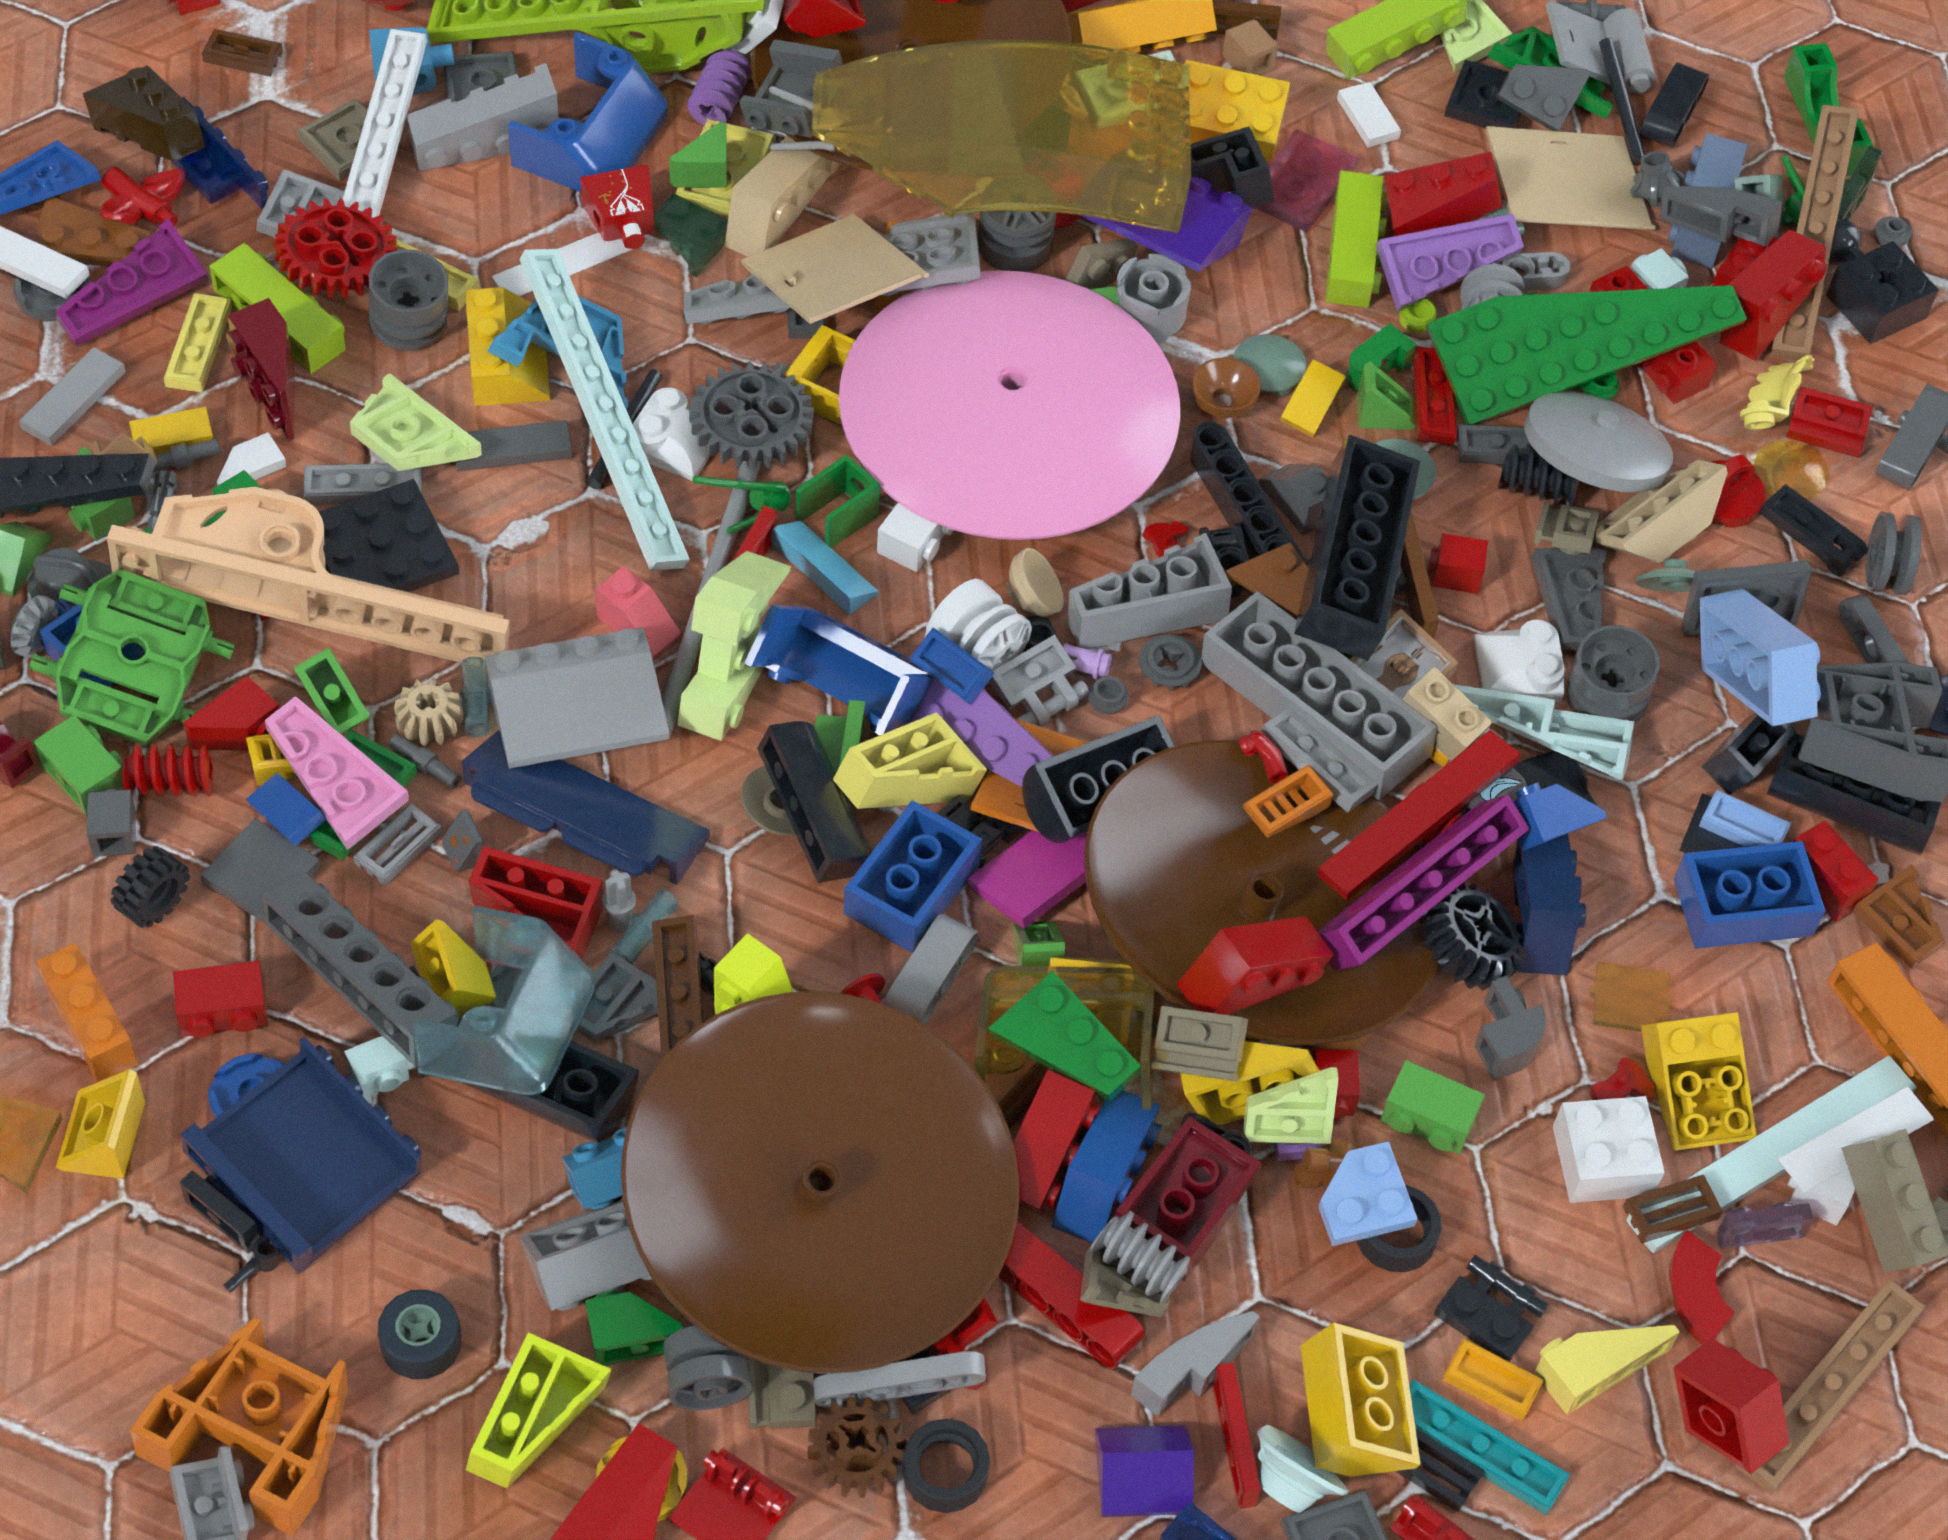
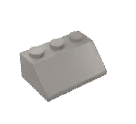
(583, 1256)

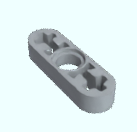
(1540, 263)

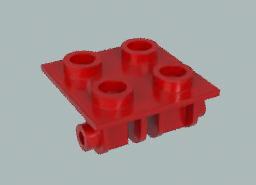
(731, 1502)

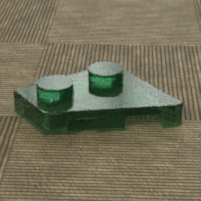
(1858, 185)
(691, 231)

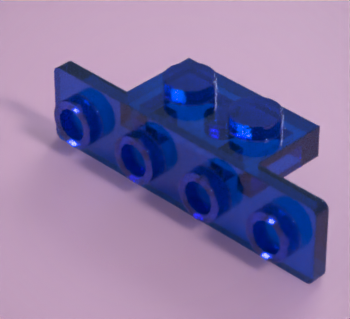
(221, 168)

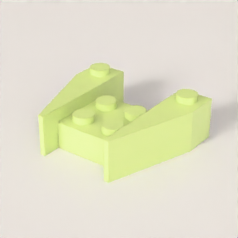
(729, 618)

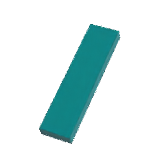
(1499, 1456)

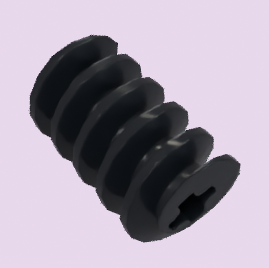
(1537, 475)

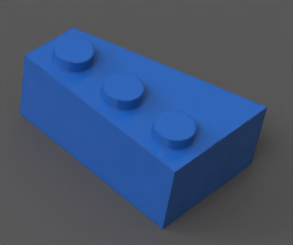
(1105, 1165)

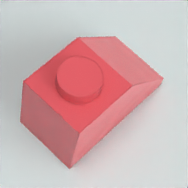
(630, 603)

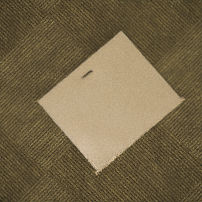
(1567, 178)
(833, 268)

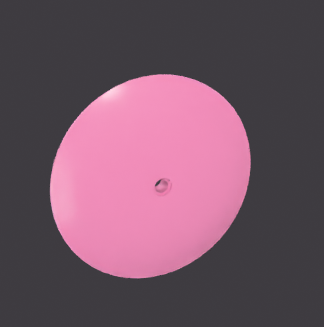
(1009, 405)

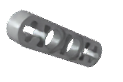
(901, 1379)

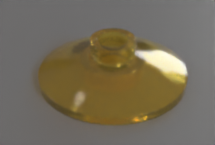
(1792, 465)

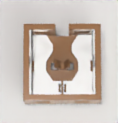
(1410, 652)

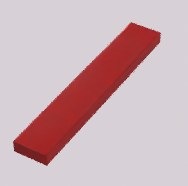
(1418, 815)

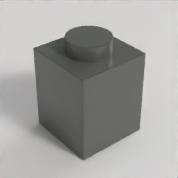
(111, 823)

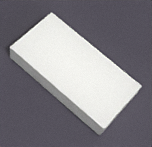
(1368, 114)

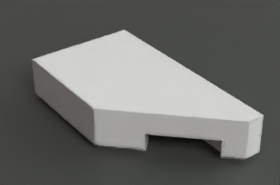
(256, 456)

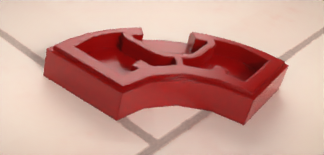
(1695, 1288)

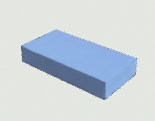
(1742, 822)

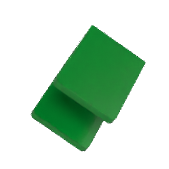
(829, 485)

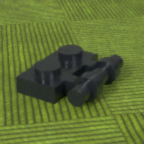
(1484, 1318)

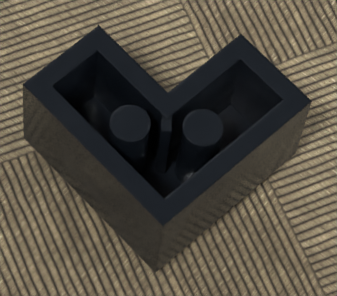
(1234, 165)

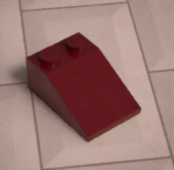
(1190, 1191)

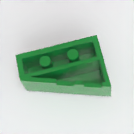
(1066, 1037)

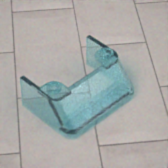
(526, 1040)

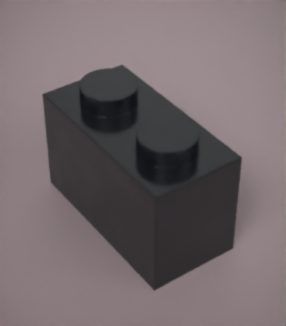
(1746, 752)

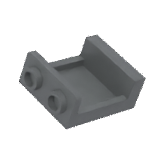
(794, 72)

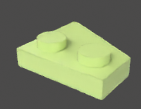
(1294, 1111)

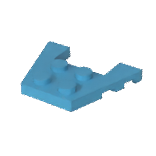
(532, 327)

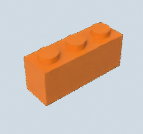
(86, 1012)

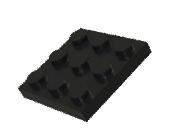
(387, 540)

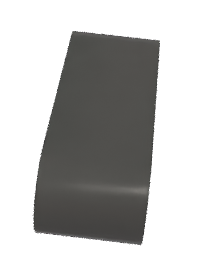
(1916, 439)

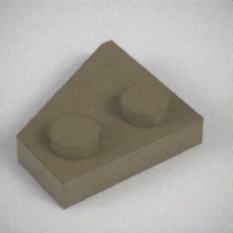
(1099, 263)

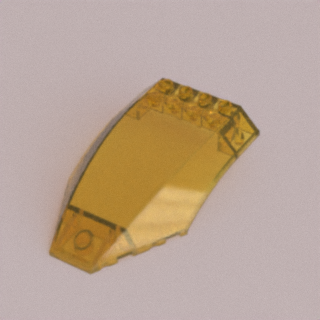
(1018, 127)

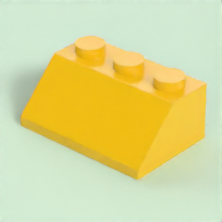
(492, 377)
(1359, 1402)

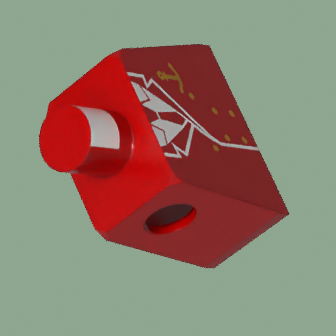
(620, 204)

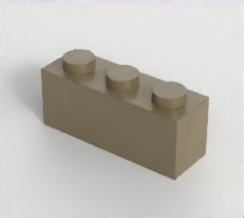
(1895, 1201)

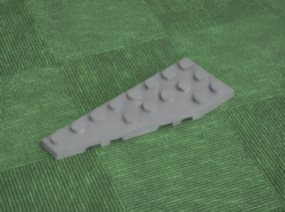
(937, 244)

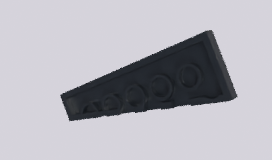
(71, 480)

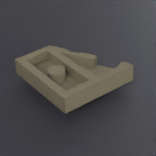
(1108, 1288)

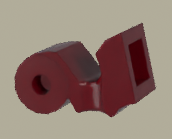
(16, 758)

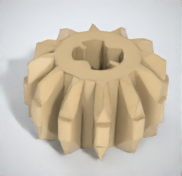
(428, 712)

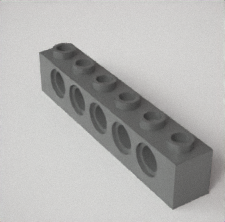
(354, 961)

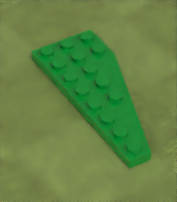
(1542, 344)

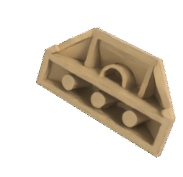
(1667, 516)

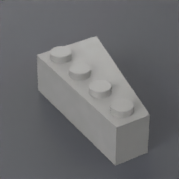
(1152, 597)

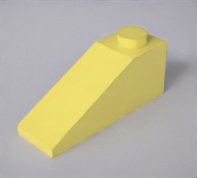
(1598, 1360)

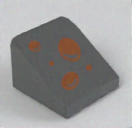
(463, 842)

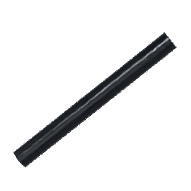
(1622, 100)
(642, 396)

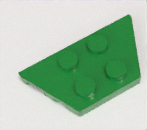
(1539, 49)

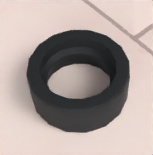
(1411, 1258)
(954, 1433)

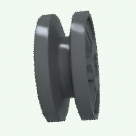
(1893, 553)

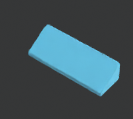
(823, 566)

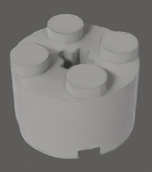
(1154, 294)

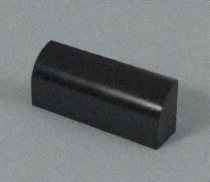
(813, 800)

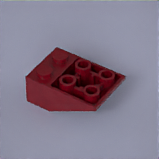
(265, 359)

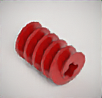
(168, 770)

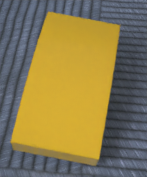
(1312, 398)

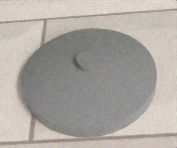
(1598, 441)

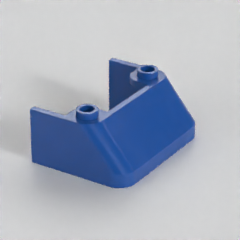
(612, 133)
(840, 662)

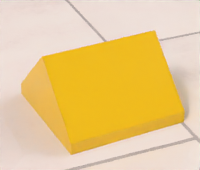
(103, 1127)

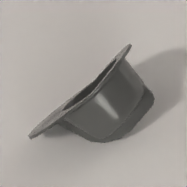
(64, 566)

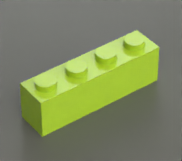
(1389, 31)
(1354, 239)
(250, 278)

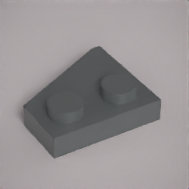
(1543, 92)
(619, 999)

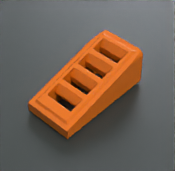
(1304, 779)

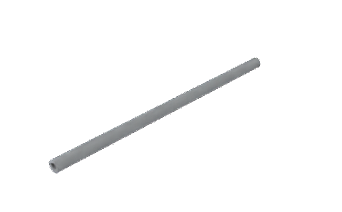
(718, 559)

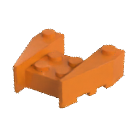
(258, 1408)

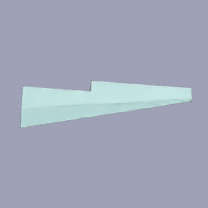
(1587, 738)

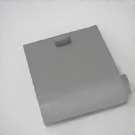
(1579, 38)

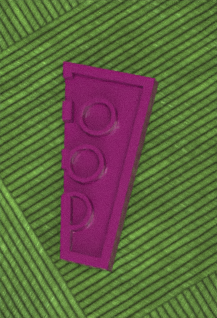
(143, 280)

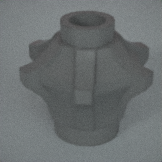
(1654, 176)

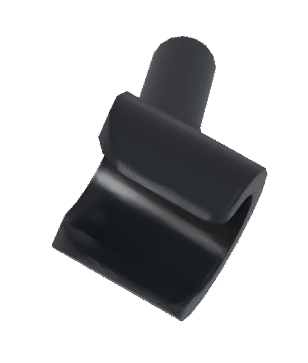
(259, 1262)

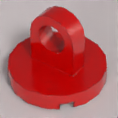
(1741, 494)

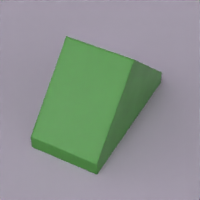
(702, 161)
(1383, 402)
(18, 550)
(1038, 943)

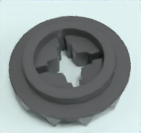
(1174, 649)

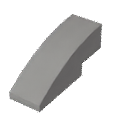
(1192, 1361)

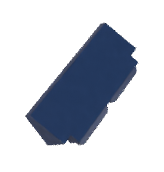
(586, 809)

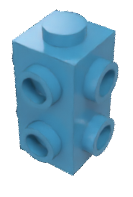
(596, 1171)

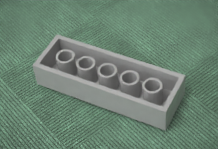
(1278, 670)

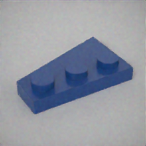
(44, 175)

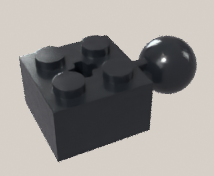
(1879, 288)

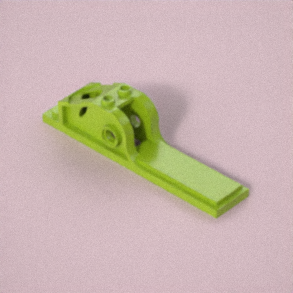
(668, 25)

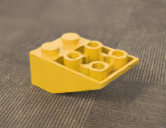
(1700, 1079)

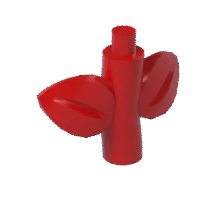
(147, 200)

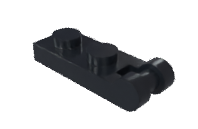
(1814, 529)

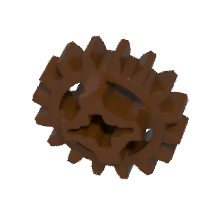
(851, 1428)

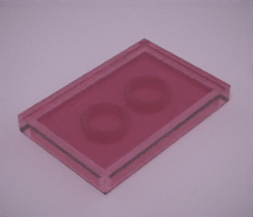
(1305, 179)

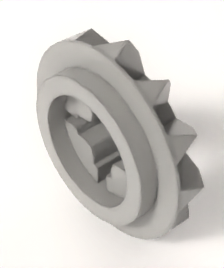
(28, 622)

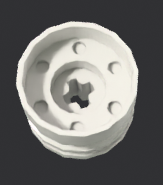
(981, 624)

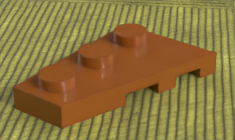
(85, 234)

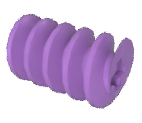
(719, 86)

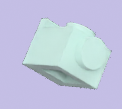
(377, 1066)

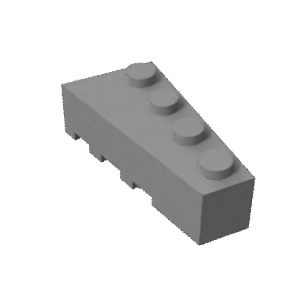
(479, 123)

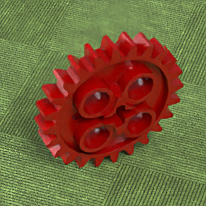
(332, 246)

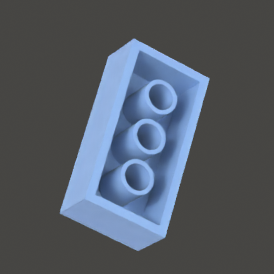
(1759, 657)

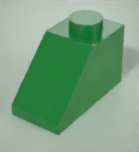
(626, 1328)

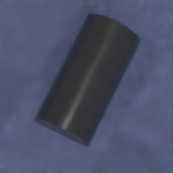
(1067, 787)
(1852, 802)
(584, 1096)

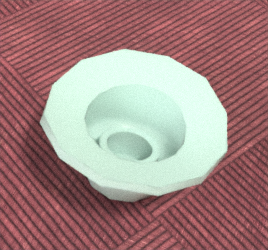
(1290, 1471)

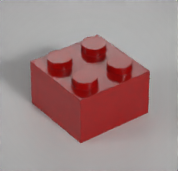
(1731, 1405)

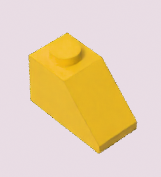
(452, 968)

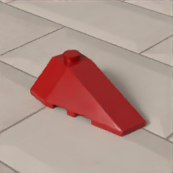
(626, 1493)

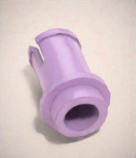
(1090, 661)

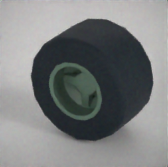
(418, 1317)

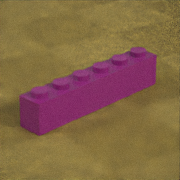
(1422, 881)

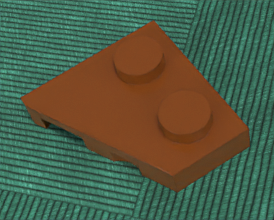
(1276, 575)
(1902, 918)

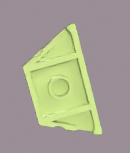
(410, 430)

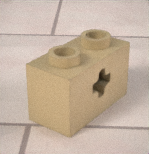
(1457, 718)

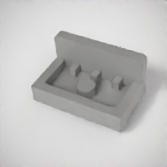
(211, 1498)

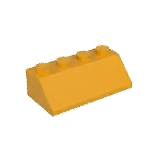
(1143, 22)

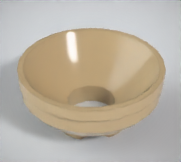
(1034, 584)

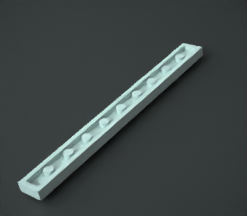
(604, 410)

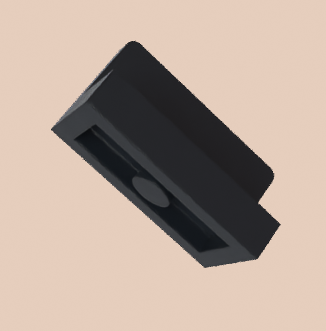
(219, 1211)

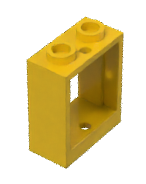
(823, 347)

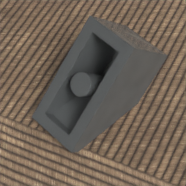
(1298, 494)

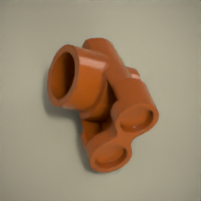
(1321, 1164)

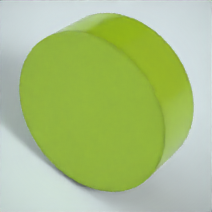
(1416, 316)

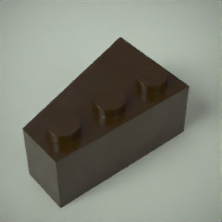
(146, 111)

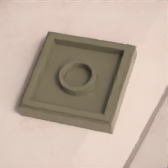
(335, 137)

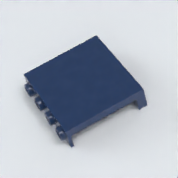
(304, 1155)

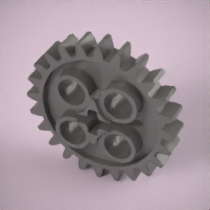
(751, 415)

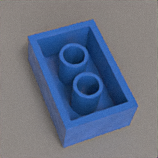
(912, 876)
(1748, 894)

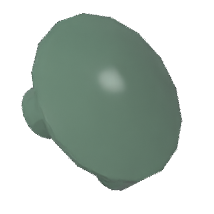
(1275, 361)

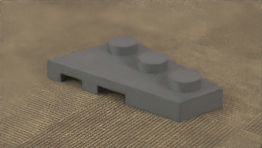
(1571, 592)

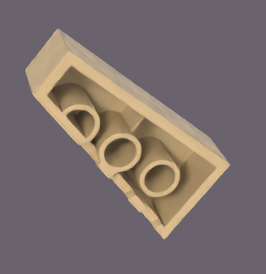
(773, 197)

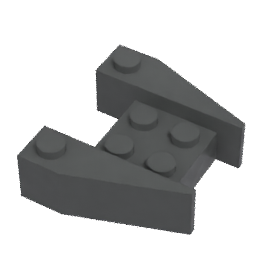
(1869, 724)

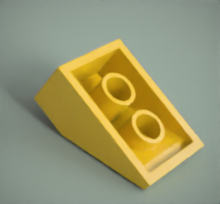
(1260, 1069)

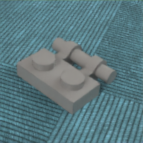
(1033, 672)

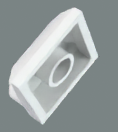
(667, 434)
(1522, 661)

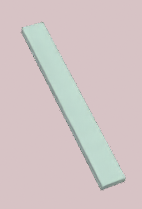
(1756, 1161)

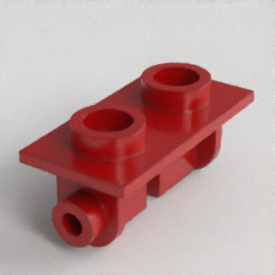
(1424, 1522)

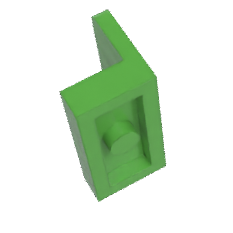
(841, 733)

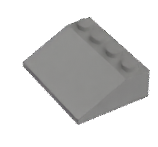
(576, 697)

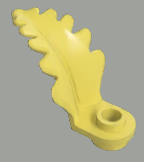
(1773, 395)

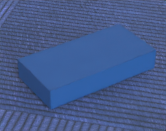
(951, 666)
(286, 809)

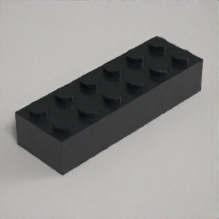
(1358, 548)

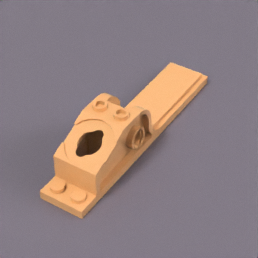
(272, 563)

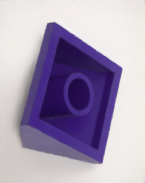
(1144, 1470)

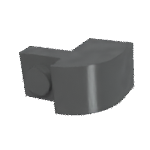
(1515, 1034)

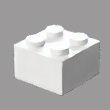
(1607, 1149)

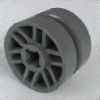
(704, 1371)

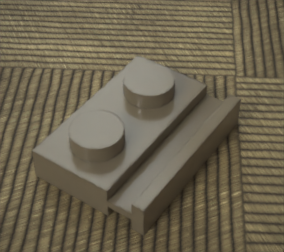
(1568, 528)
(1199, 1043)
(780, 1397)

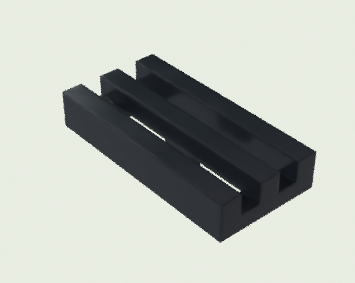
(1452, 1461)

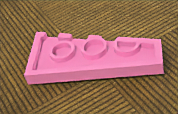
(338, 776)

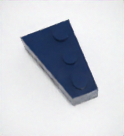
(1548, 905)

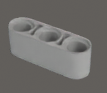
(932, 968)

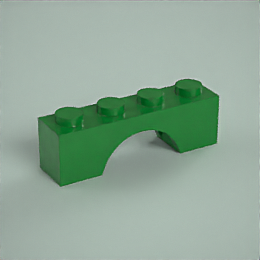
(1813, 83)

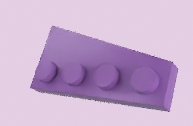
(1443, 256)
(986, 730)

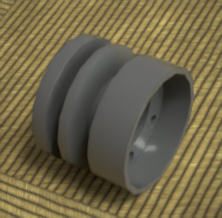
(1016, 239)
(408, 300)
(1613, 674)

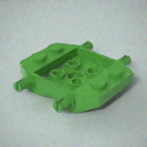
(125, 611)

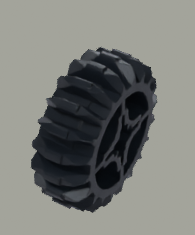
(1473, 937)

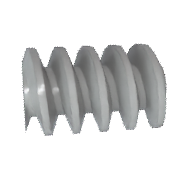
(1141, 1255)

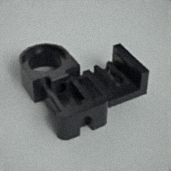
(989, 828)

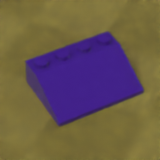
(1208, 230)

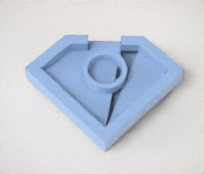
(1366, 1197)

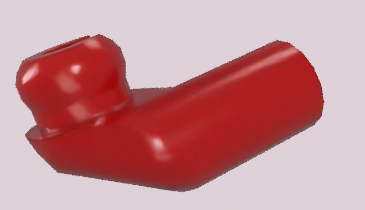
(1271, 755)

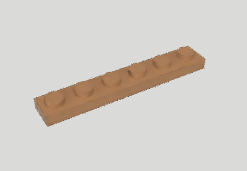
(1839, 1378)

